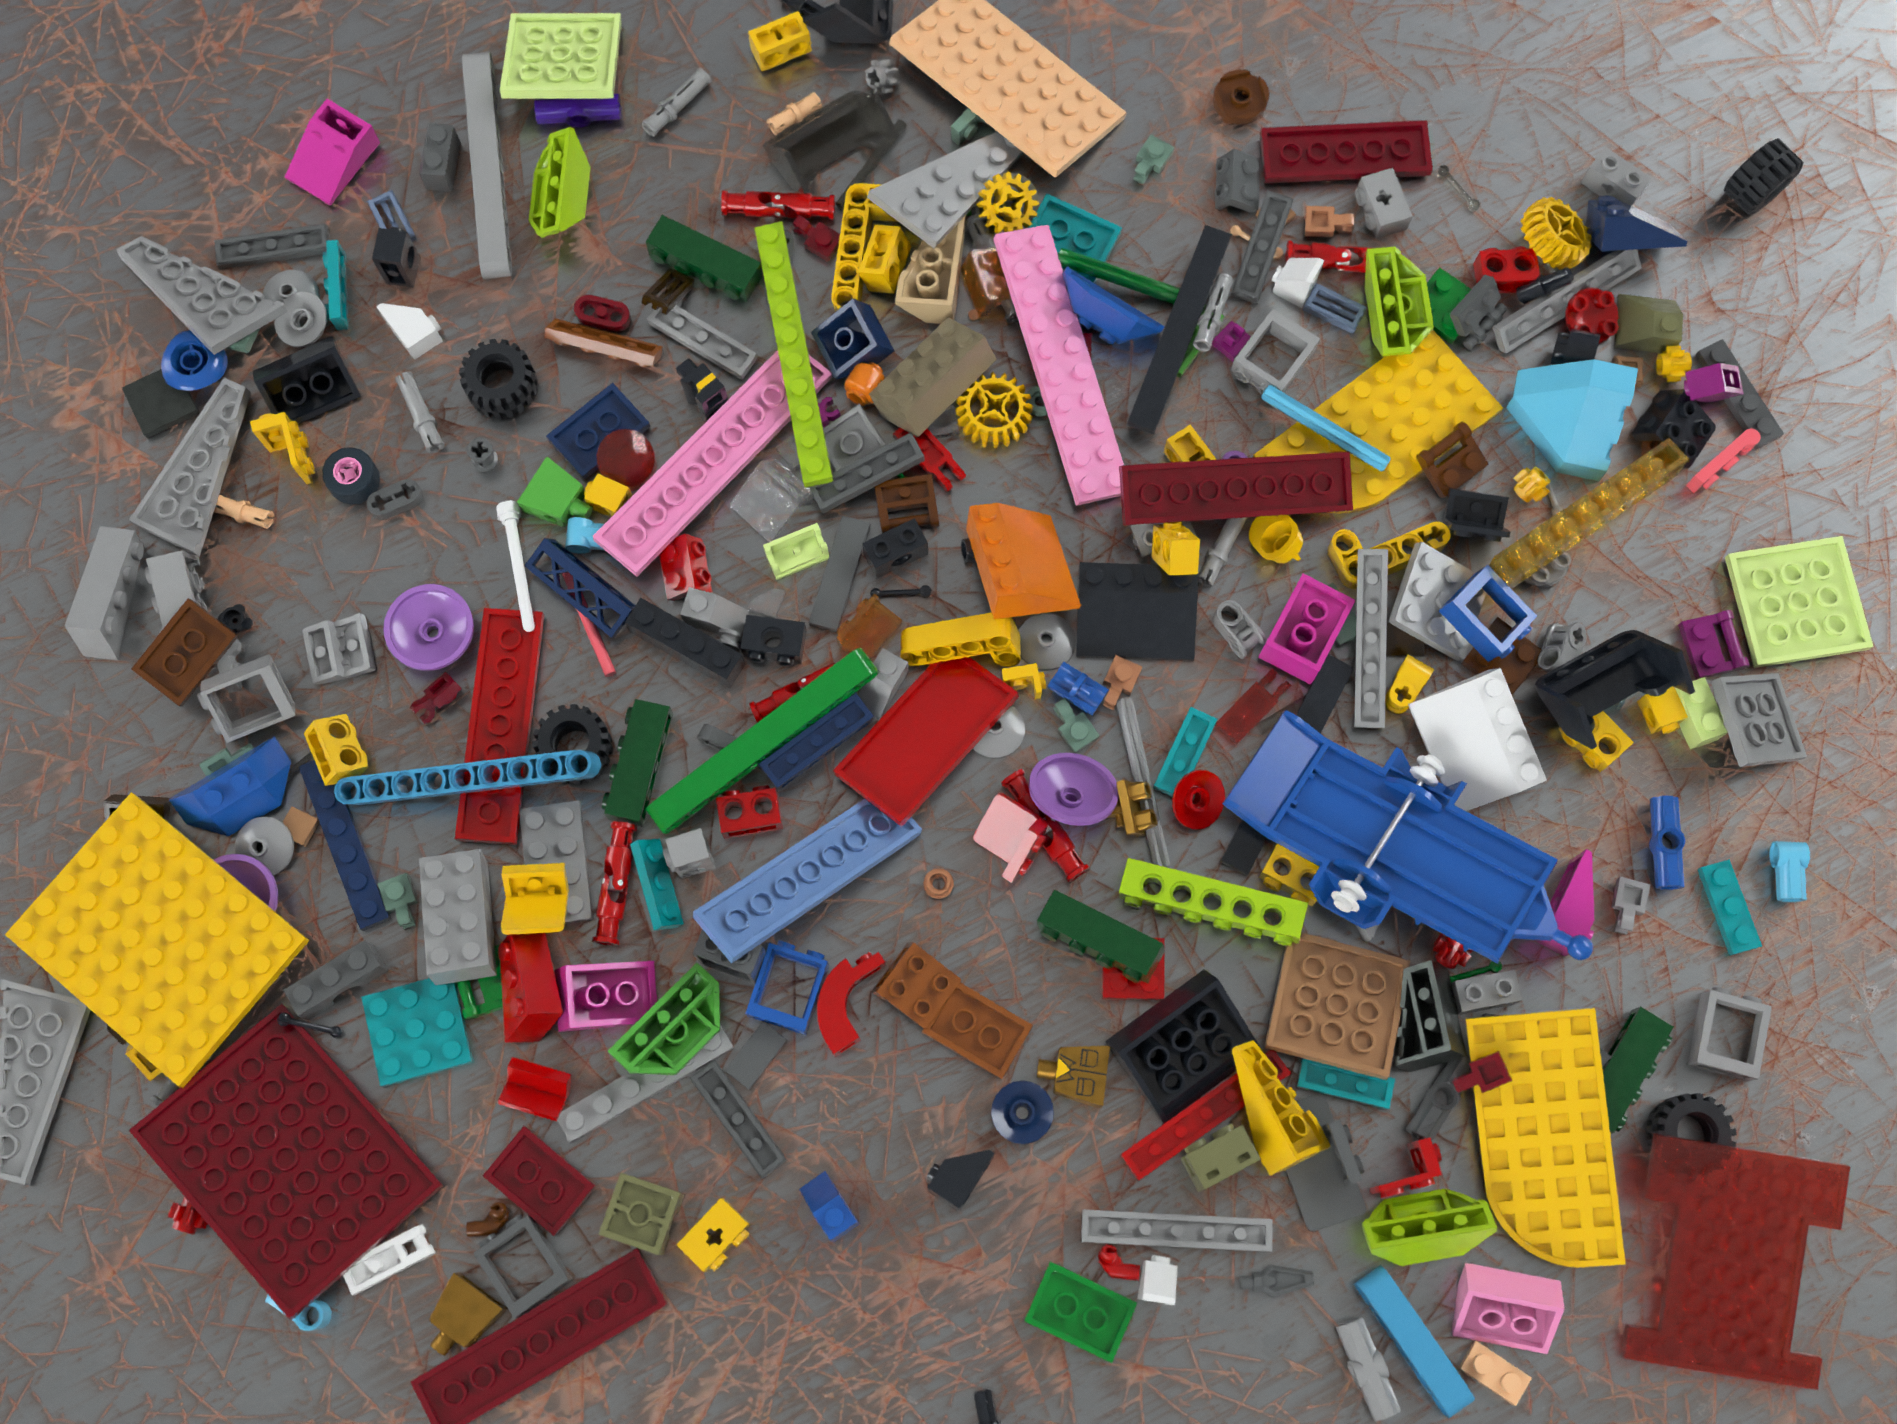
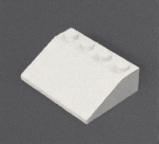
(1478, 739)

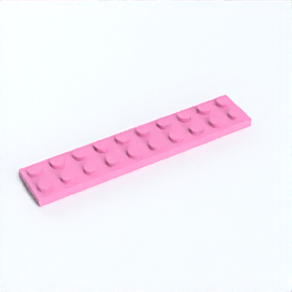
(1061, 363)
(701, 467)

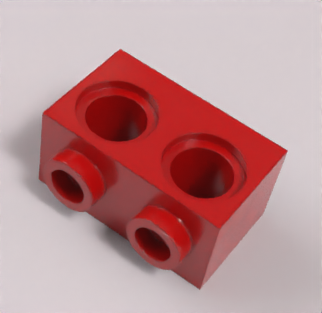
(1505, 263)
(750, 820)

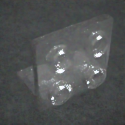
(770, 498)

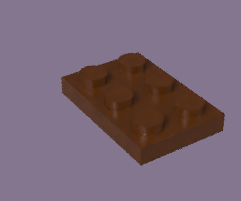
(184, 652)

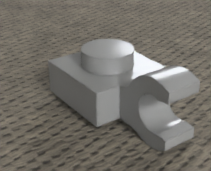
(228, 662)
(1630, 899)

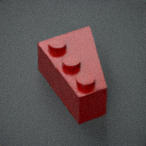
(528, 987)

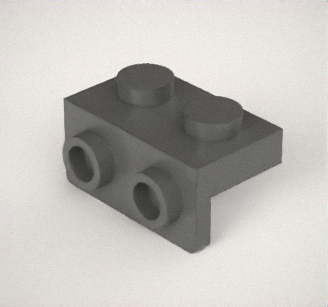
(1237, 181)

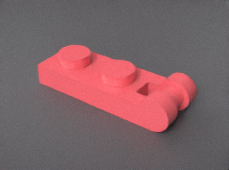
(1725, 460)

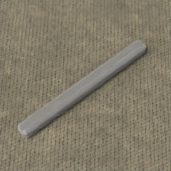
(1141, 774)

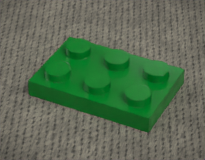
(1080, 1312)

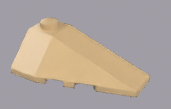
(932, 279)

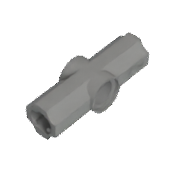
(1368, 1369)

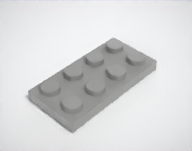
(557, 836)

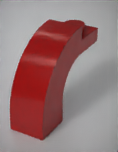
(833, 1000)

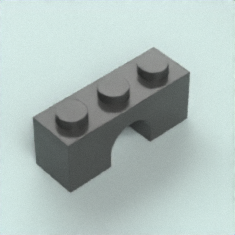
(319, 988)

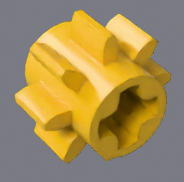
(1673, 363)
(1531, 484)

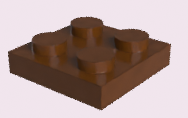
(1514, 666)

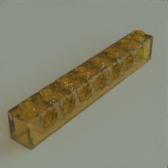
(1589, 513)

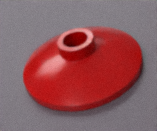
(1207, 803)

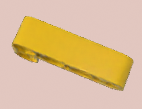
(1397, 557)
(962, 639)

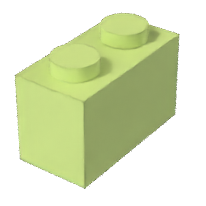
(1704, 716)

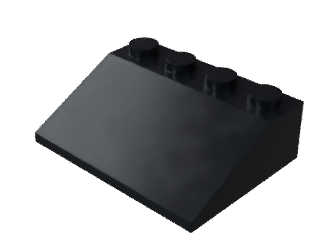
(1135, 612)
(1180, 1071)

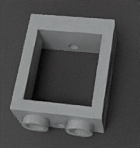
(1287, 332)
(239, 728)
(1733, 1068)

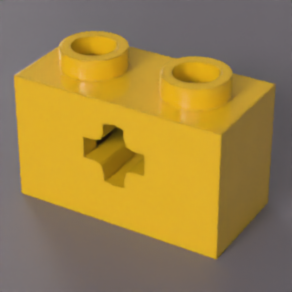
(696, 1241)

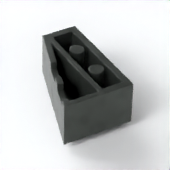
(1430, 1020)

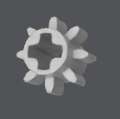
(882, 76)

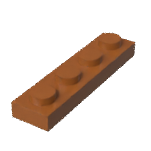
(596, 340)

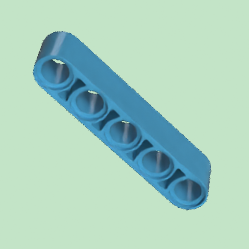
(1414, 1341)

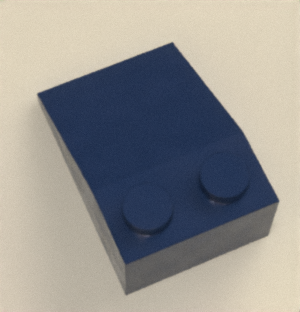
(1623, 227)

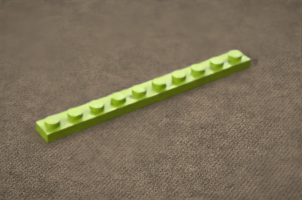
(793, 355)

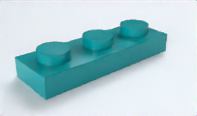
(335, 285)
(1185, 750)
(656, 884)
(1729, 907)
(1345, 1084)

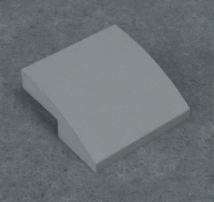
(339, 649)

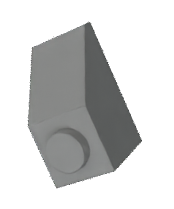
(712, 612)
(882, 689)

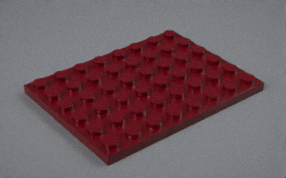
(286, 1161)

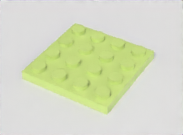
(561, 56)
(1798, 601)

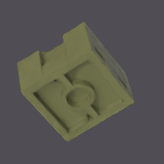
(1219, 1158)
(641, 1214)

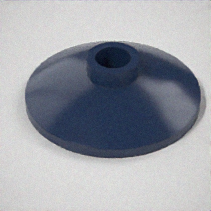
(1025, 1095)

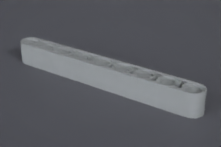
(487, 165)

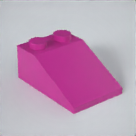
(1307, 629)
(1574, 901)
(605, 994)

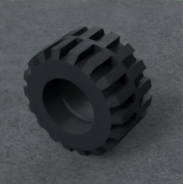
(1763, 176)
(488, 360)
(572, 720)
(1702, 1109)

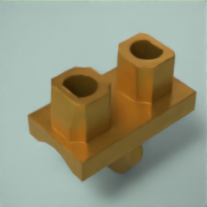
(1128, 808)

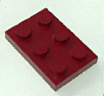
(539, 1181)

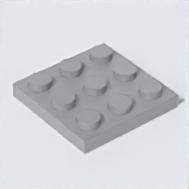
(1425, 588)
(1758, 719)

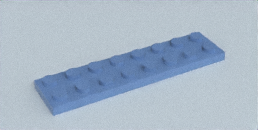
(801, 878)

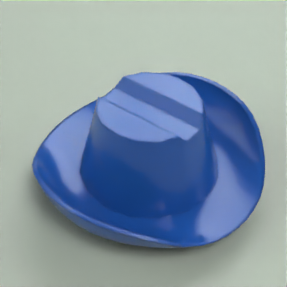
(190, 364)

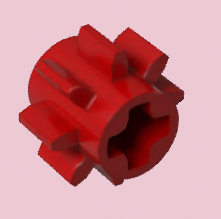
(1450, 952)
(186, 1217)

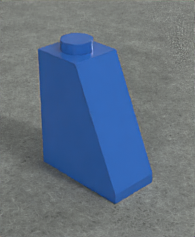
(829, 1207)

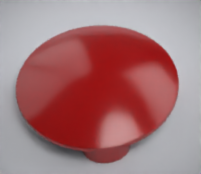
(1593, 312)

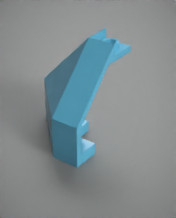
(1574, 412)

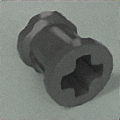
(476, 450)

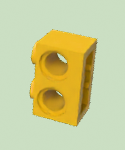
(780, 41)
(884, 259)
(1187, 446)
(1175, 548)
(1605, 732)
(330, 751)
(1290, 883)

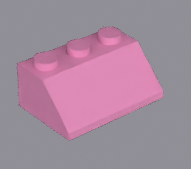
(1507, 1308)

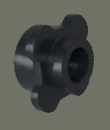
(235, 612)

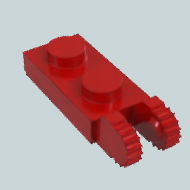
(935, 458)

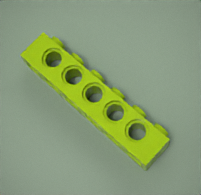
(1140, 873)

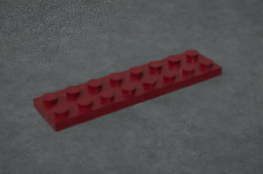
(1235, 488)
(540, 1342)

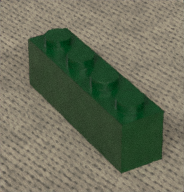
(704, 258)
(638, 762)
(1101, 937)
(1632, 1061)

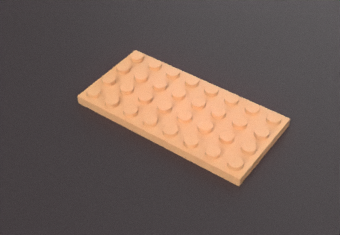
(1009, 81)

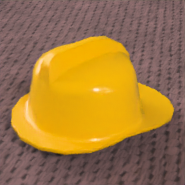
(1276, 538)

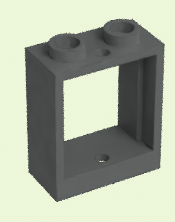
(744, 968)
(541, 1292)

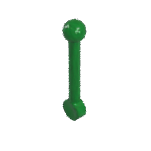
(1493, 967)

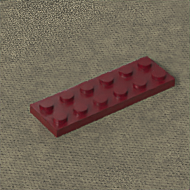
(1345, 151)

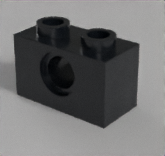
(396, 257)
(895, 548)
(760, 629)

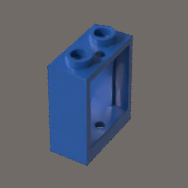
(1473, 629)
(777, 1018)

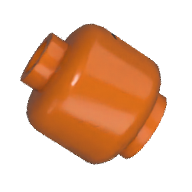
(862, 381)

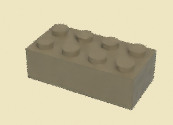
(933, 376)

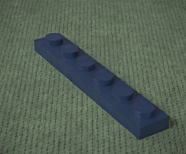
(346, 850)

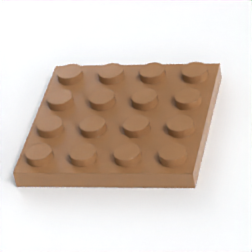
(1337, 1005)

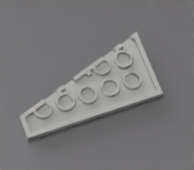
(945, 190)
(203, 299)
(189, 485)
(35, 1059)

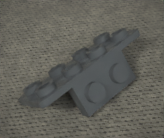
(1328, 1181)

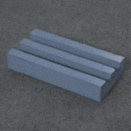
(382, 200)
(1333, 313)

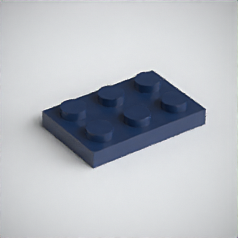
(584, 430)

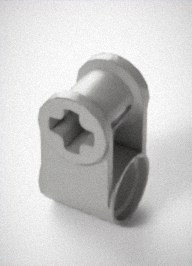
(1238, 630)
(1561, 646)

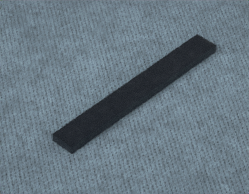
(1179, 330)
(1315, 711)

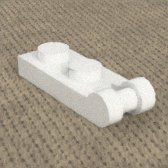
(388, 1260)

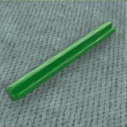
(1118, 275)

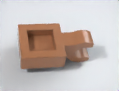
(1322, 221)
(1121, 679)

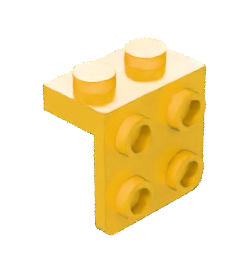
(278, 433)
(534, 898)

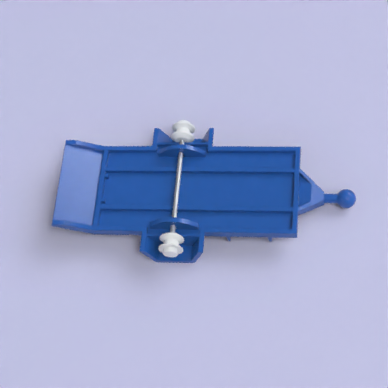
(1411, 852)

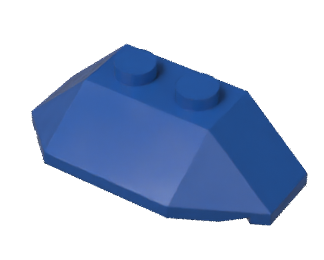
(1107, 313)
(237, 791)

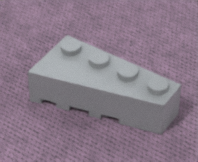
(173, 583)
(105, 593)

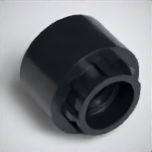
(1575, 347)

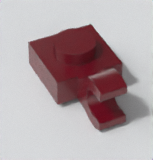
(819, 240)
(437, 694)
(1486, 1072)

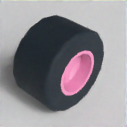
(349, 465)

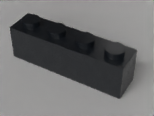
(685, 643)

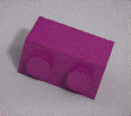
(1713, 383)

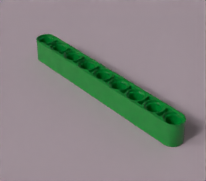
(762, 740)

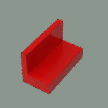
(535, 1089)

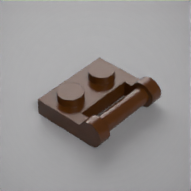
(1458, 466)
(903, 495)

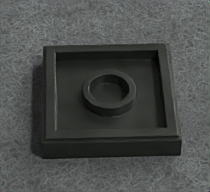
(158, 404)

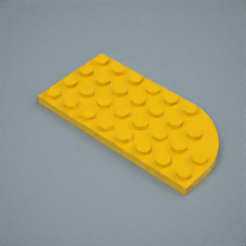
(1399, 409)
(1549, 1136)

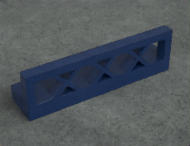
(589, 578)
(816, 741)

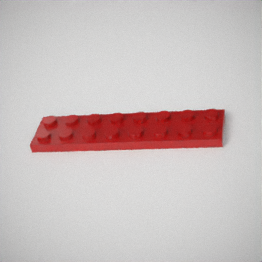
(500, 722)

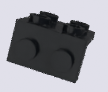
(1677, 418)
(1476, 513)

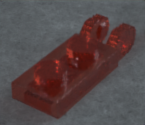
(1251, 708)

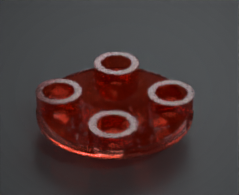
(626, 457)

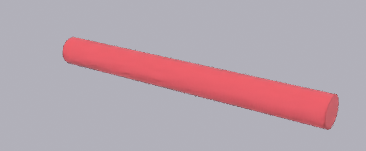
(593, 633)

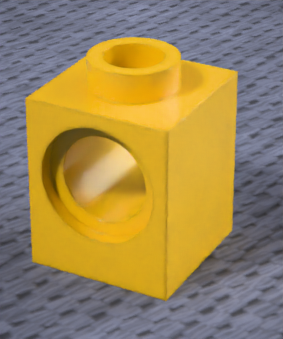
(606, 495)
(1663, 711)

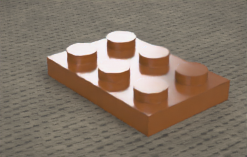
(979, 1030)

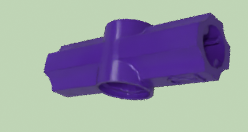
(577, 112)

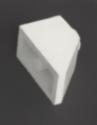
(1297, 279)
(412, 328)
(1158, 1281)

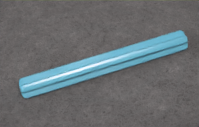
(1325, 428)

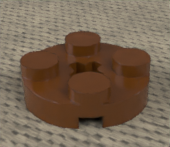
(1237, 111)

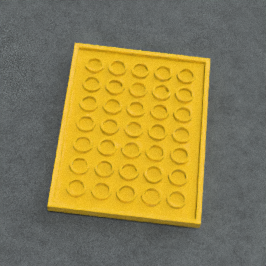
(157, 939)

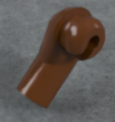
(491, 1224)

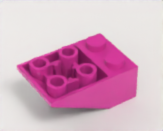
(331, 151)

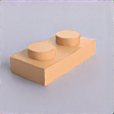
(1495, 1373)

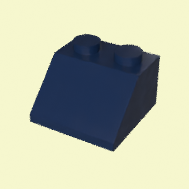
(852, 338)

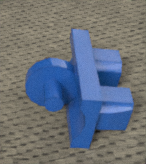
(1078, 688)

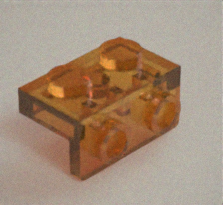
(868, 628)

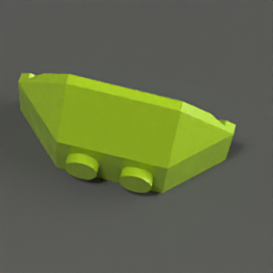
(559, 184)
(1396, 302)
(1427, 1226)

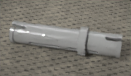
(668, 109)
(1205, 336)
(423, 421)
(1218, 554)

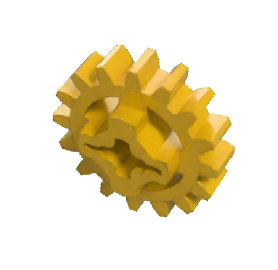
(1012, 215)

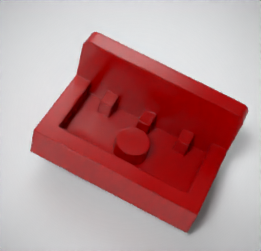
(685, 567)

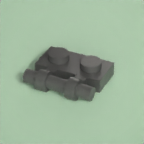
(1477, 305)

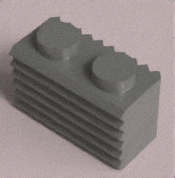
(440, 157)

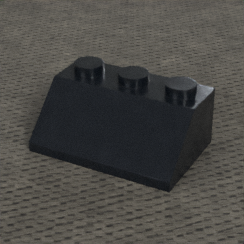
(307, 382)
(958, 1177)

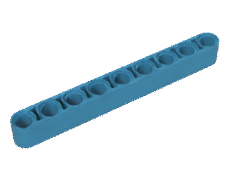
(453, 776)

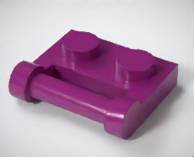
(1704, 647)

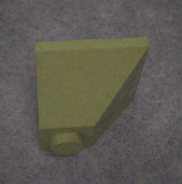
(1648, 323)

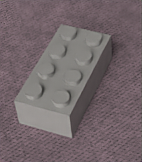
(457, 917)

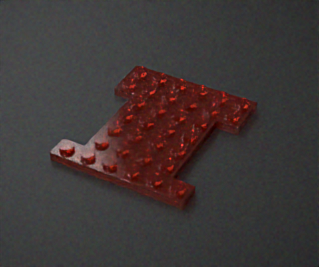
(1736, 1258)

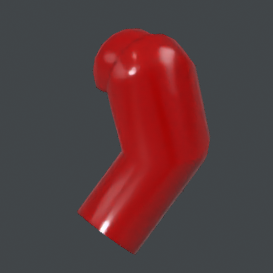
(1114, 1265)

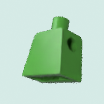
(554, 495)

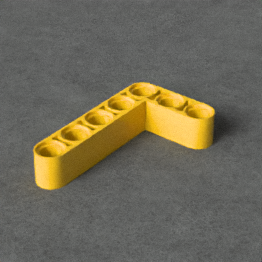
(854, 239)

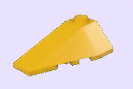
(1277, 1122)

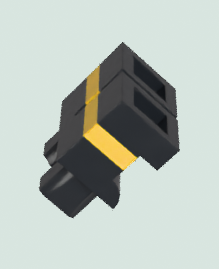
(702, 388)

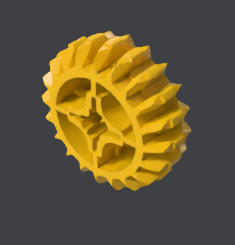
(1556, 233)
(1005, 428)

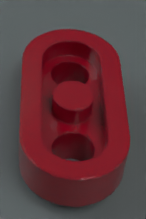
(603, 314)

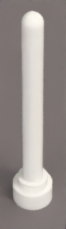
(509, 514)

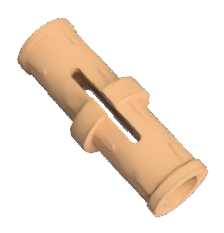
(794, 113)
(244, 512)

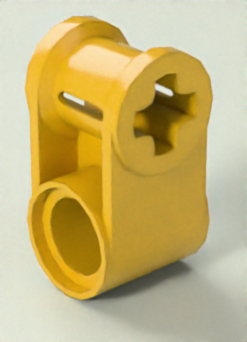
(1409, 682)

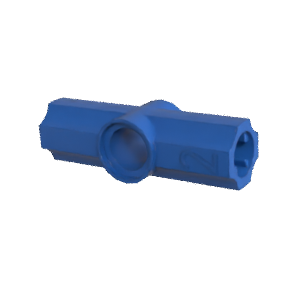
(1667, 862)

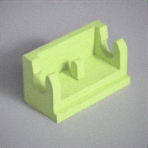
(796, 551)

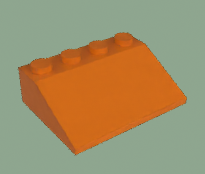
(1020, 561)

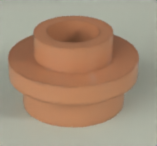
(940, 874)

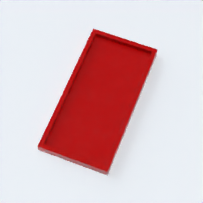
(925, 736)

